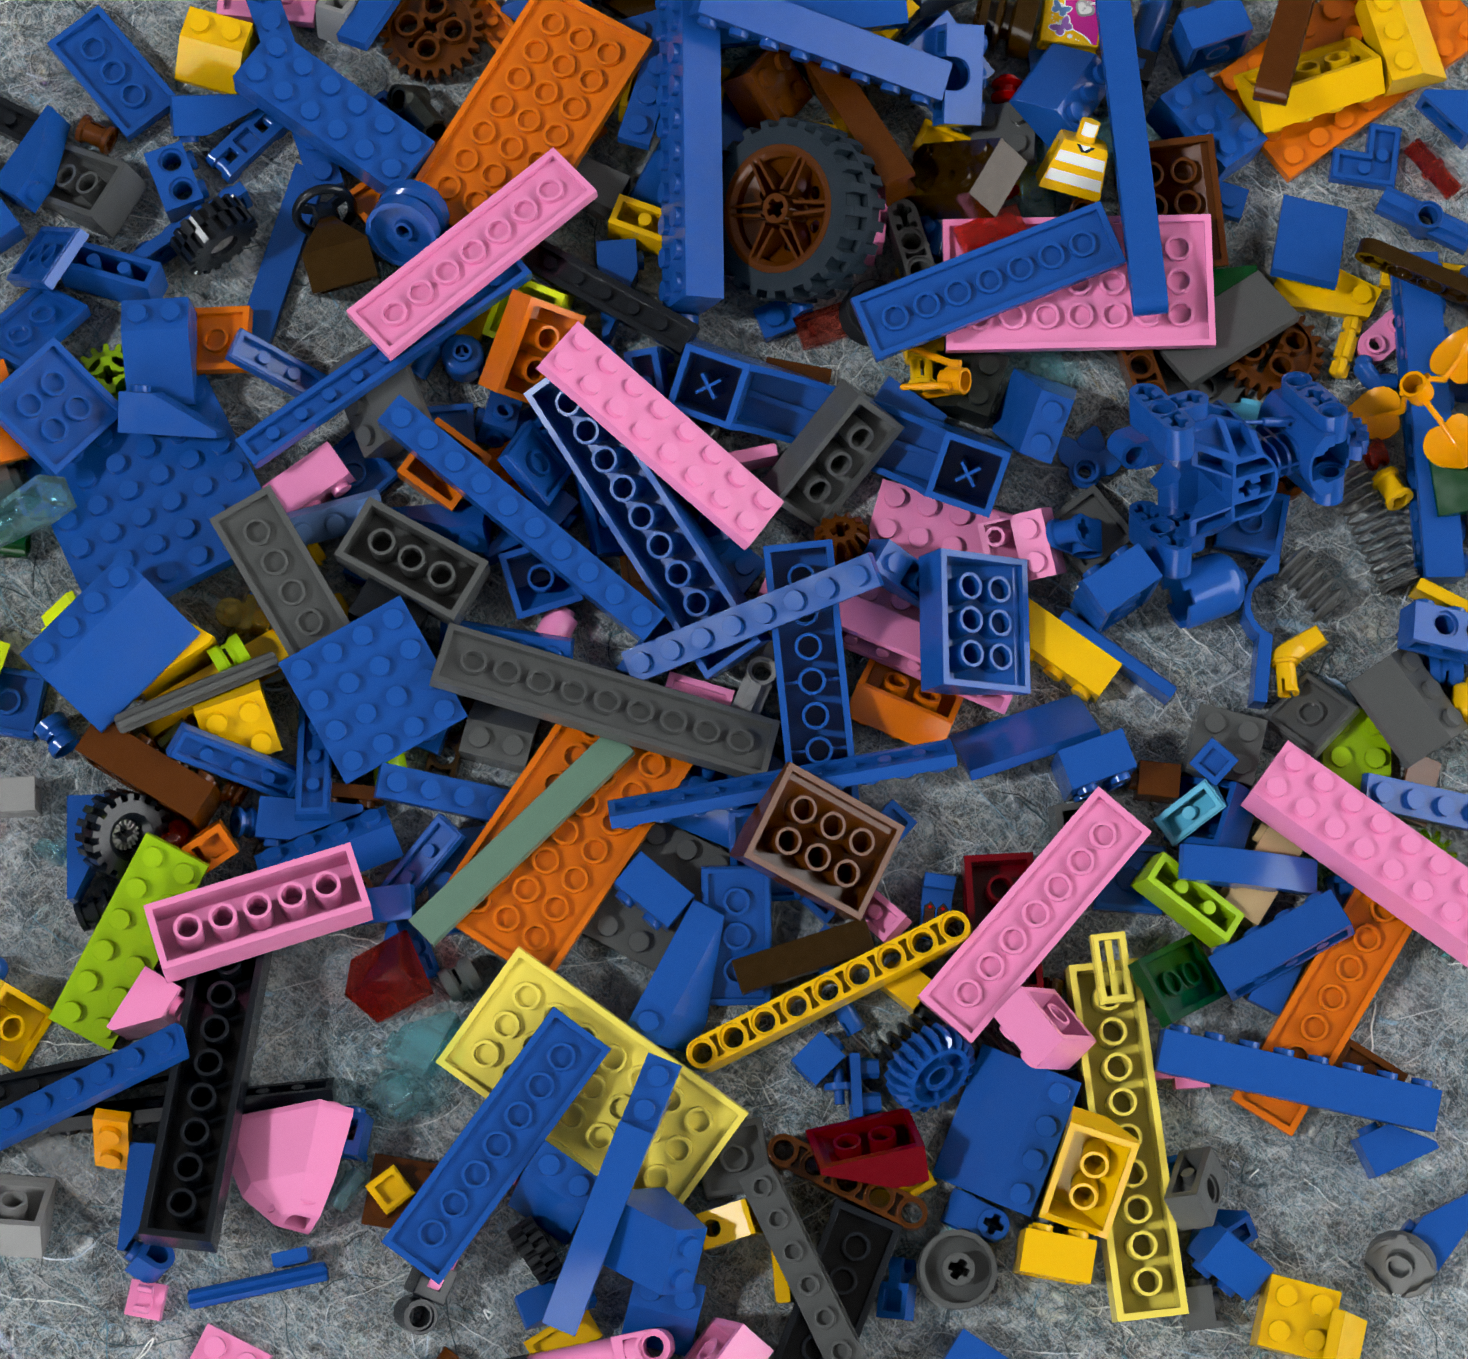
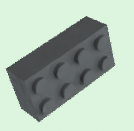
(413, 561)

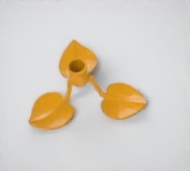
(1381, 406)

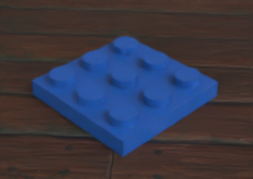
(55, 407)

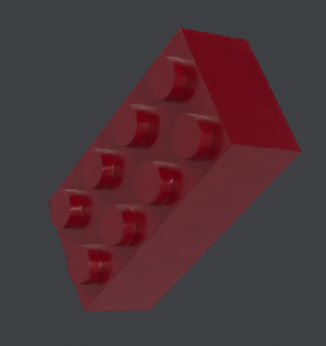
(985, 883)

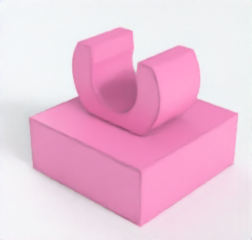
(146, 1300)

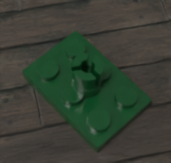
(1177, 980)

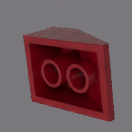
(872, 1150)

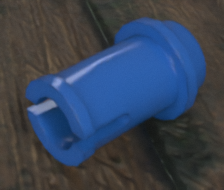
(849, 1019)

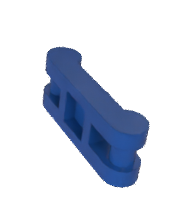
(245, 143)

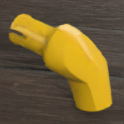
(1291, 653)

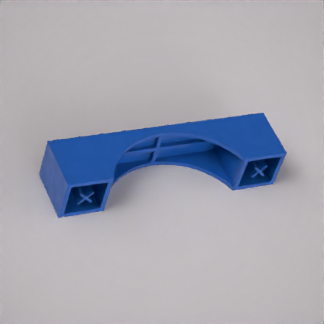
(778, 404)

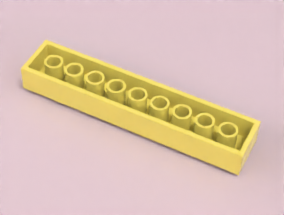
(1120, 1083)

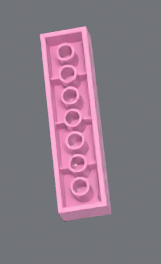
(1365, 846)

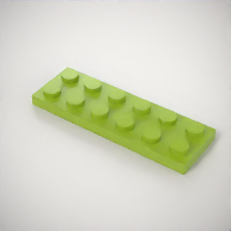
(124, 939)

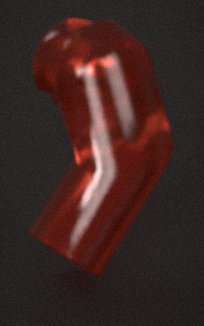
(178, 833)

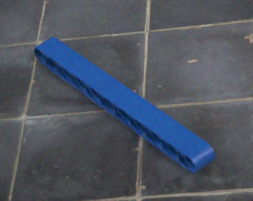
(1132, 158)

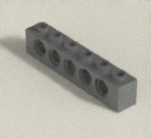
(801, 1265)

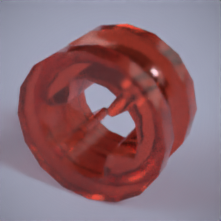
(1376, 455)

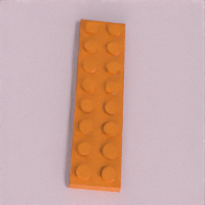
(1330, 1000)

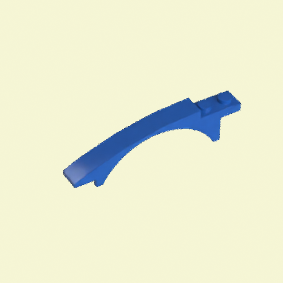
(610, 1193)

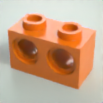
(212, 844)

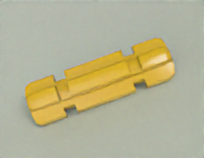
(1345, 347)

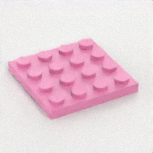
(919, 528)

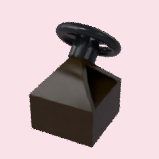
(335, 252)

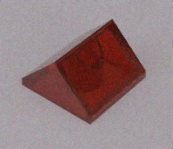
(387, 978)

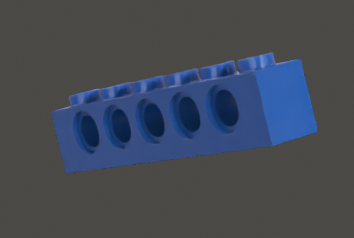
(1419, 634)

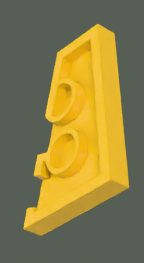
(1349, 298)

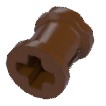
(96, 134)

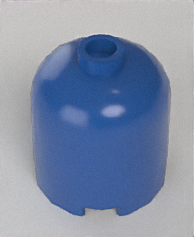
(1208, 593)

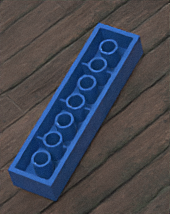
(810, 664)

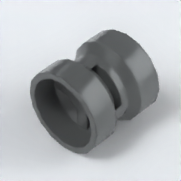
(466, 973)

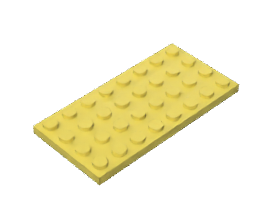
(509, 1014)

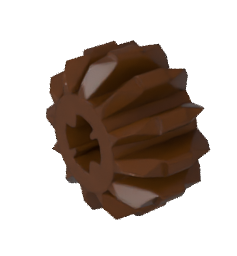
(848, 536)

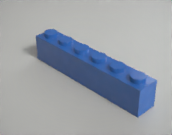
(864, 14)

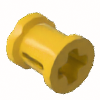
(1392, 488)

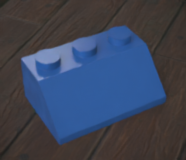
(1060, 91)

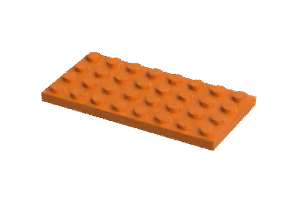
(540, 91)
(1306, 143)
(572, 872)

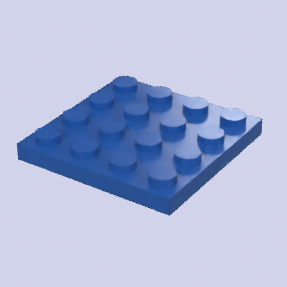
(371, 689)

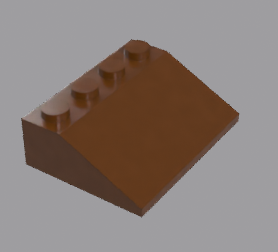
(1188, 184)
(818, 842)

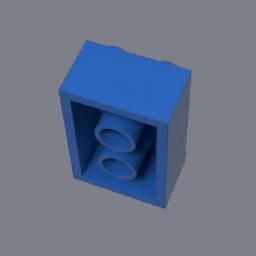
(1203, 108)
(1116, 588)

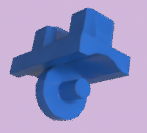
(857, 1070)

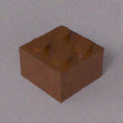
(766, 87)

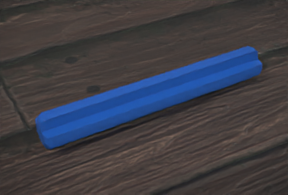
(258, 1285)

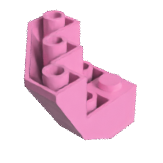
(290, 1160)

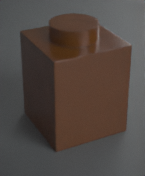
(1155, 782)

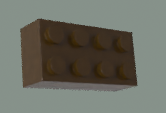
(964, 178)

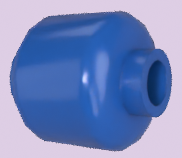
(463, 358)

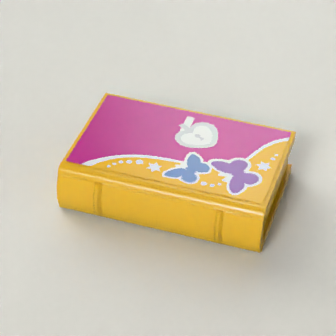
(1068, 24)

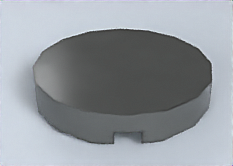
(1400, 1263)

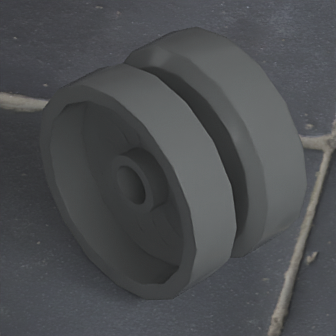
(973, 1257)

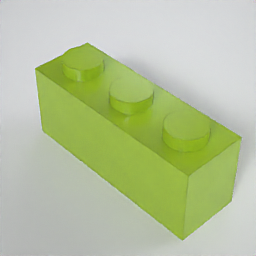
(1187, 902)

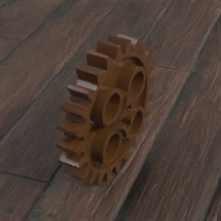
(449, 52)
(1284, 359)

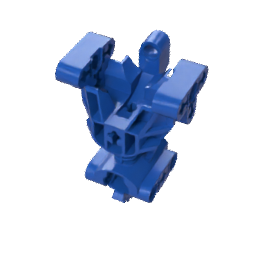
(1225, 469)

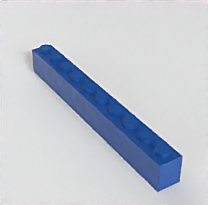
(1419, 330)
(521, 519)

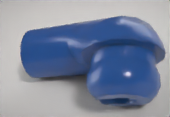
(933, 234)
(1370, 376)

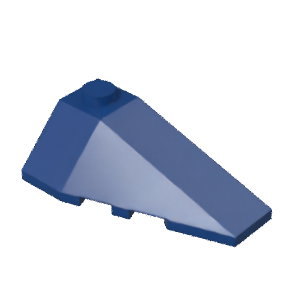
(679, 992)

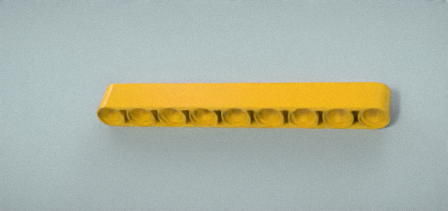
(812, 992)

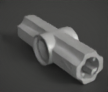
(753, 692)

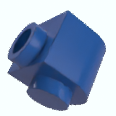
(148, 1262)

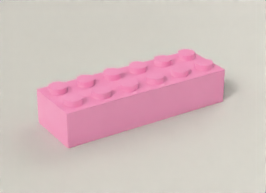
(258, 912)

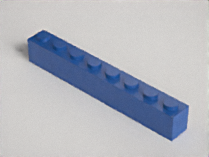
(830, 43)
(1297, 1080)

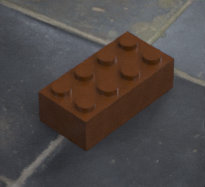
(148, 771)

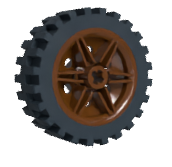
(774, 205)

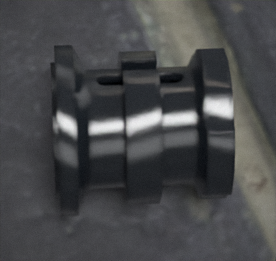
(92, 910)

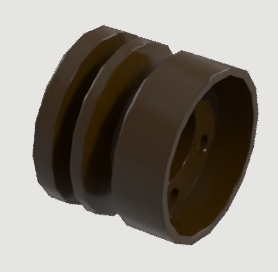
(1008, 22)

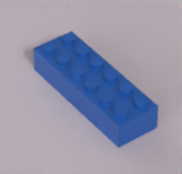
(331, 113)

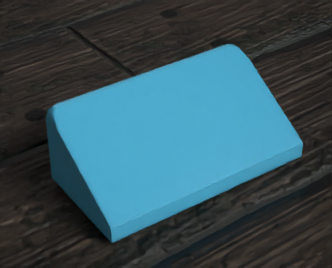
(1190, 812)

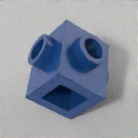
(498, 420)

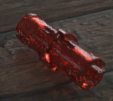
(1432, 169)

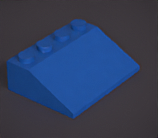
(974, 624)
(110, 643)
(1006, 1130)

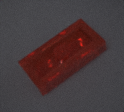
(988, 230)

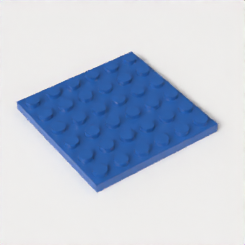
(153, 501)

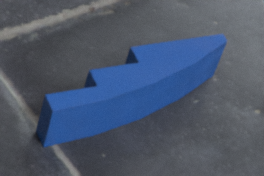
(1247, 869)

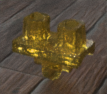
(244, 615)

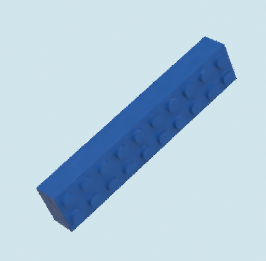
(689, 160)
(647, 522)

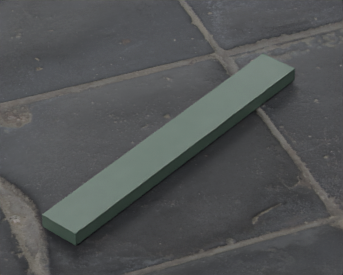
(520, 839)

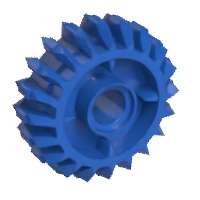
(929, 1068)

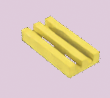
(1115, 998)

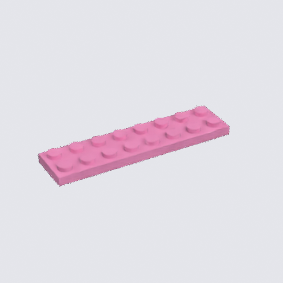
(471, 254)
(660, 435)
(1034, 915)

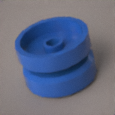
(406, 220)

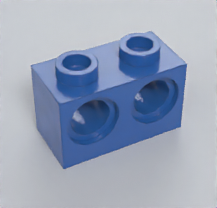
(175, 182)

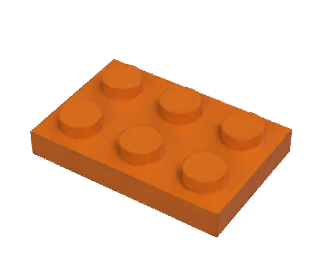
(215, 334)

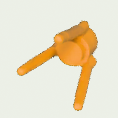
(950, 381)

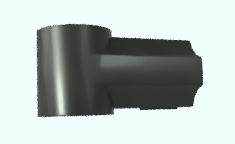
(416, 108)

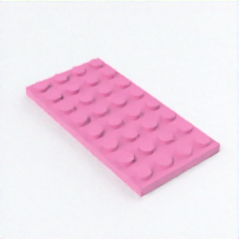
(1099, 310)

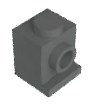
(1202, 1306)

